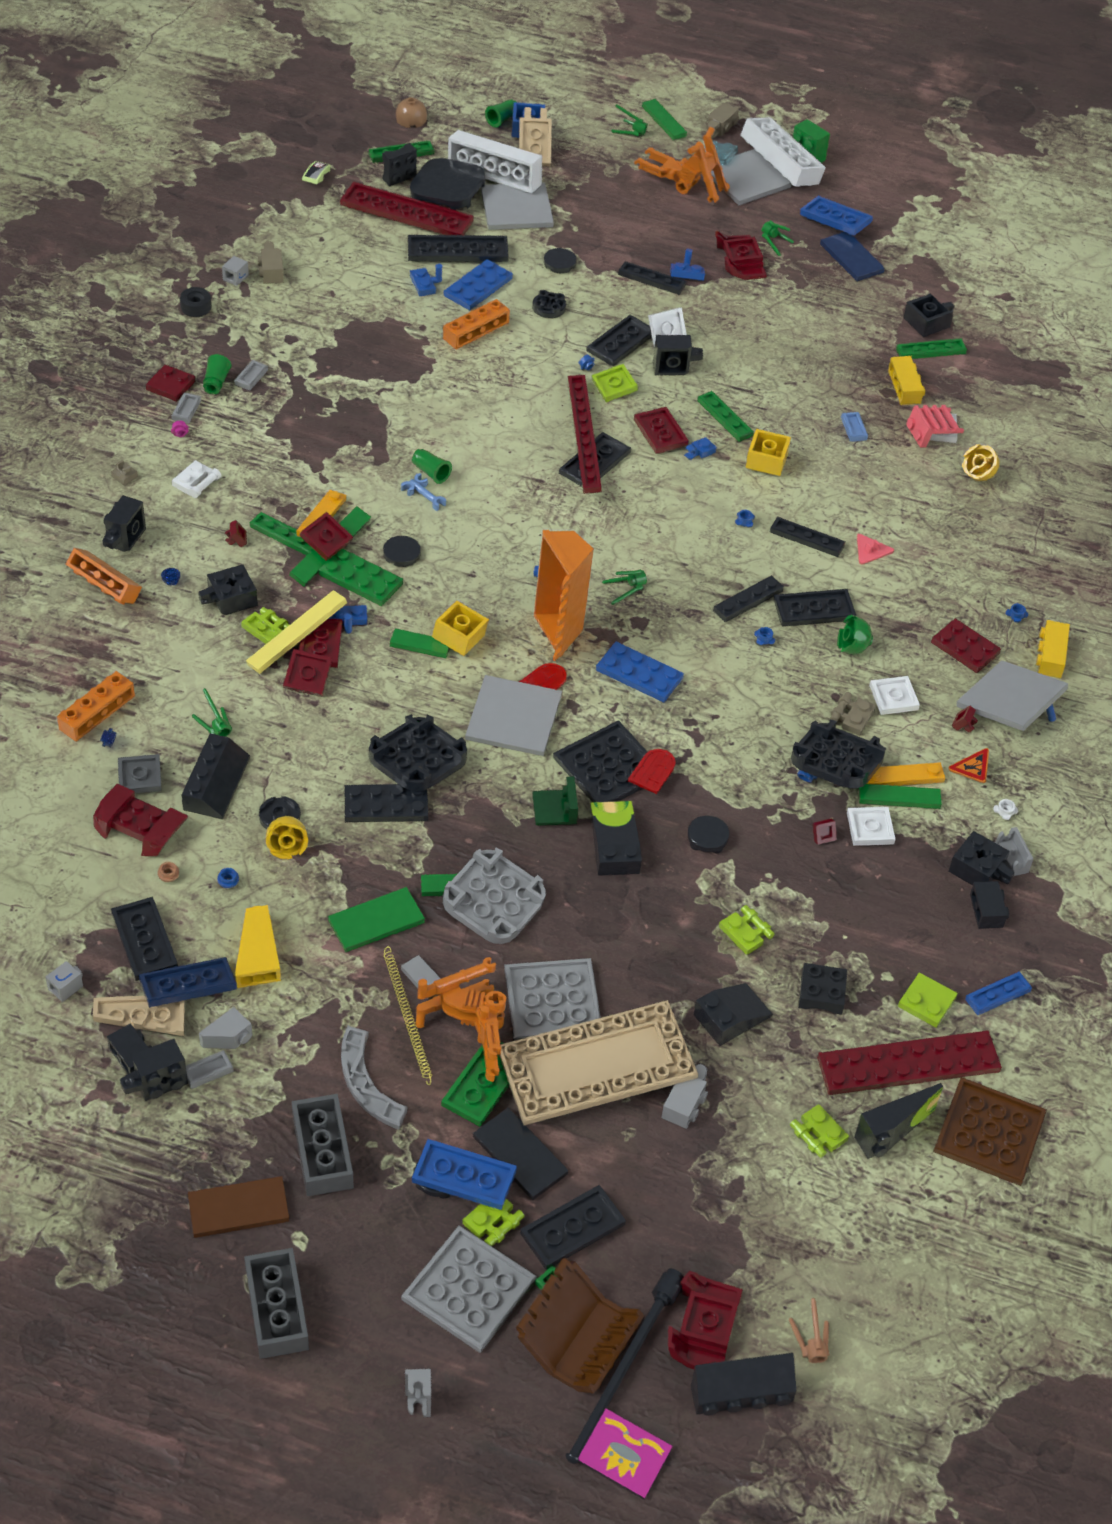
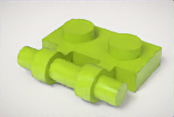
(261, 625)
(742, 934)
(823, 1127)
(484, 1218)

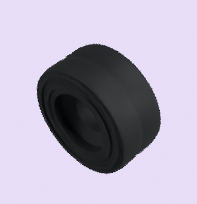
(195, 302)

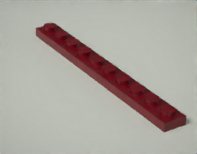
(584, 434)

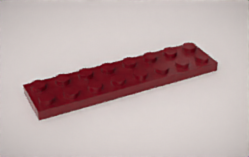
(406, 210)
(908, 1062)

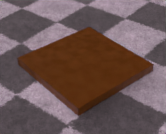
(990, 1131)

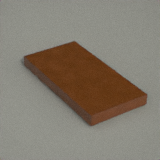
(238, 1206)

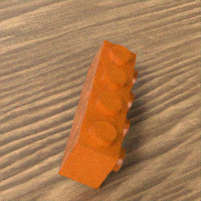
(476, 324)
(104, 576)
(95, 706)

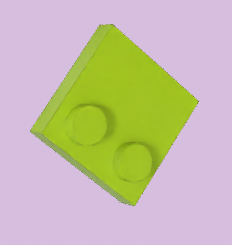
(614, 383)
(927, 1000)

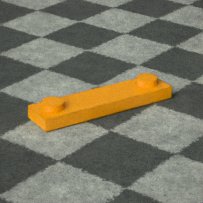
(330, 503)
(908, 774)

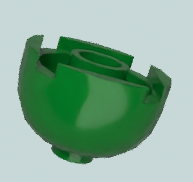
(855, 635)

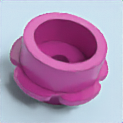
(179, 429)

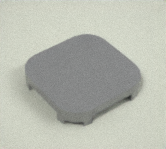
(494, 896)

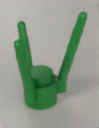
(638, 126)
(770, 230)
(635, 578)
(220, 725)

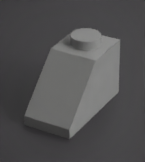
(227, 1031)

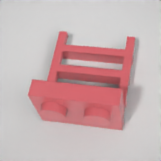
(923, 424)

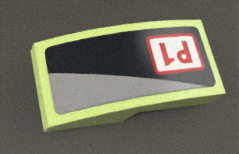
(316, 172)

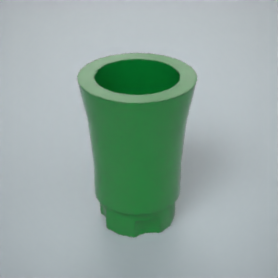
(499, 113)
(216, 372)
(432, 465)

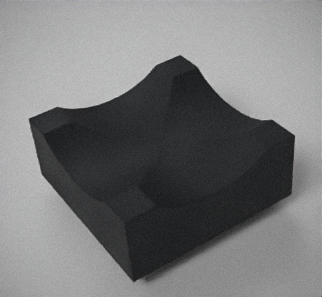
(399, 165)
(823, 988)

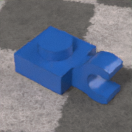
(701, 447)

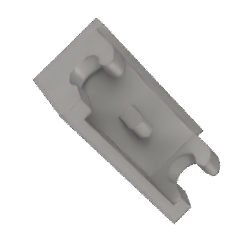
(1019, 856)
(418, 1389)

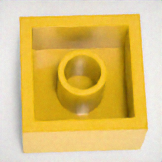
(768, 452)
(460, 628)

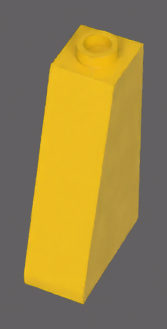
(257, 951)

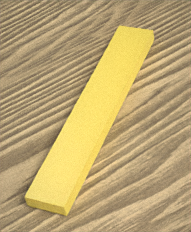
(296, 632)

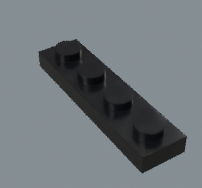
(748, 598)

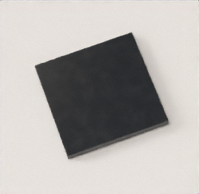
(603, 763)

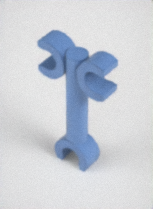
(418, 485)

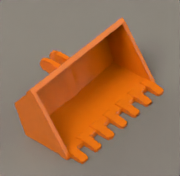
(562, 587)

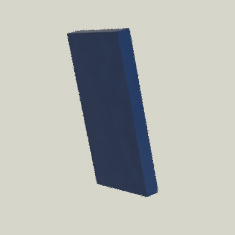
(852, 256)
(187, 982)

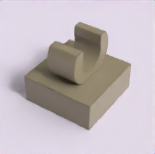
(124, 473)

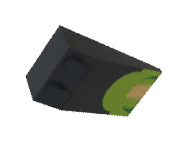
(615, 838)
(888, 1124)

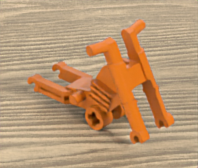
(687, 172)
(469, 1006)

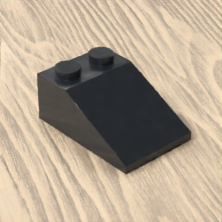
(730, 1012)

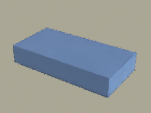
(854, 426)

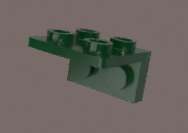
(556, 806)

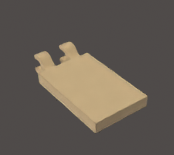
(536, 135)

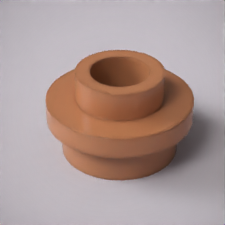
(168, 867)

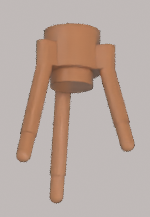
(816, 1349)

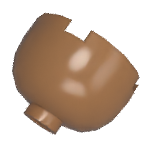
(411, 112)

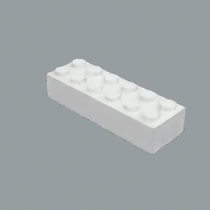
(783, 151)
(500, 161)

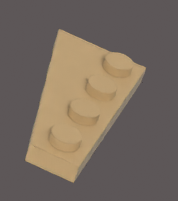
(135, 1010)

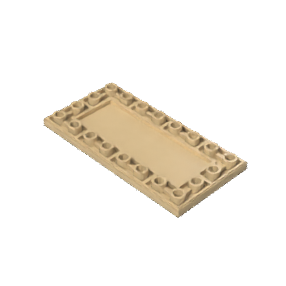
(596, 1062)

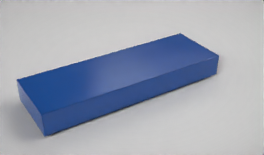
(998, 993)

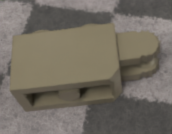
(722, 119)
(270, 264)

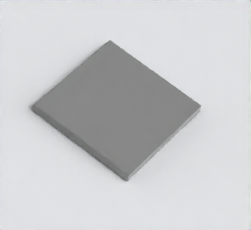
(751, 177)
(516, 208)
(1012, 695)
(513, 715)
(550, 995)
(469, 1288)

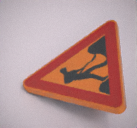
(973, 766)

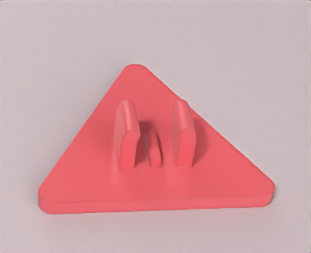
(871, 549)

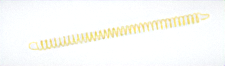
(407, 1016)

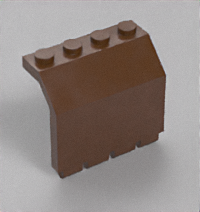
(576, 1329)

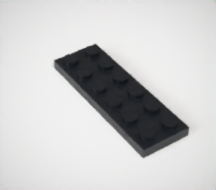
(458, 248)

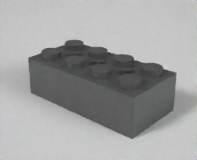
(322, 1145)
(276, 1303)

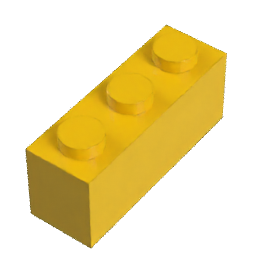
(906, 380)
(1053, 648)

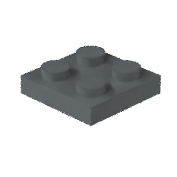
(140, 773)

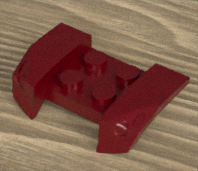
(743, 256)
(137, 819)
(706, 1321)

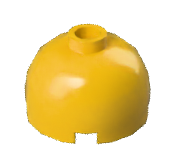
(981, 462)
(286, 837)

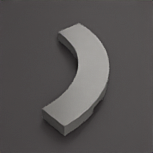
(360, 1083)

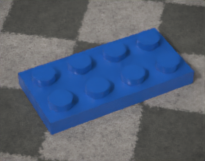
(836, 215)
(478, 284)
(639, 671)
(464, 1174)

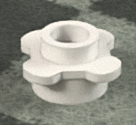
(1006, 809)

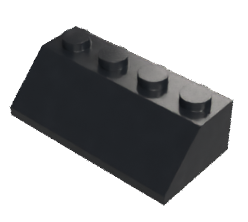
(215, 777)
(744, 1384)

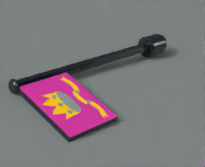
(611, 1442)

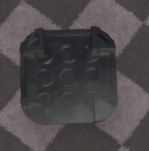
(447, 182)
(417, 753)
(838, 755)

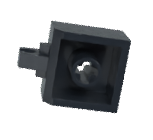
(928, 315)
(674, 355)
(124, 524)
(230, 590)
(981, 861)
(156, 1071)

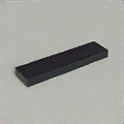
(652, 278)
(807, 536)

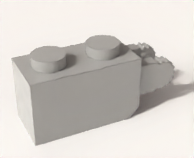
(684, 1099)

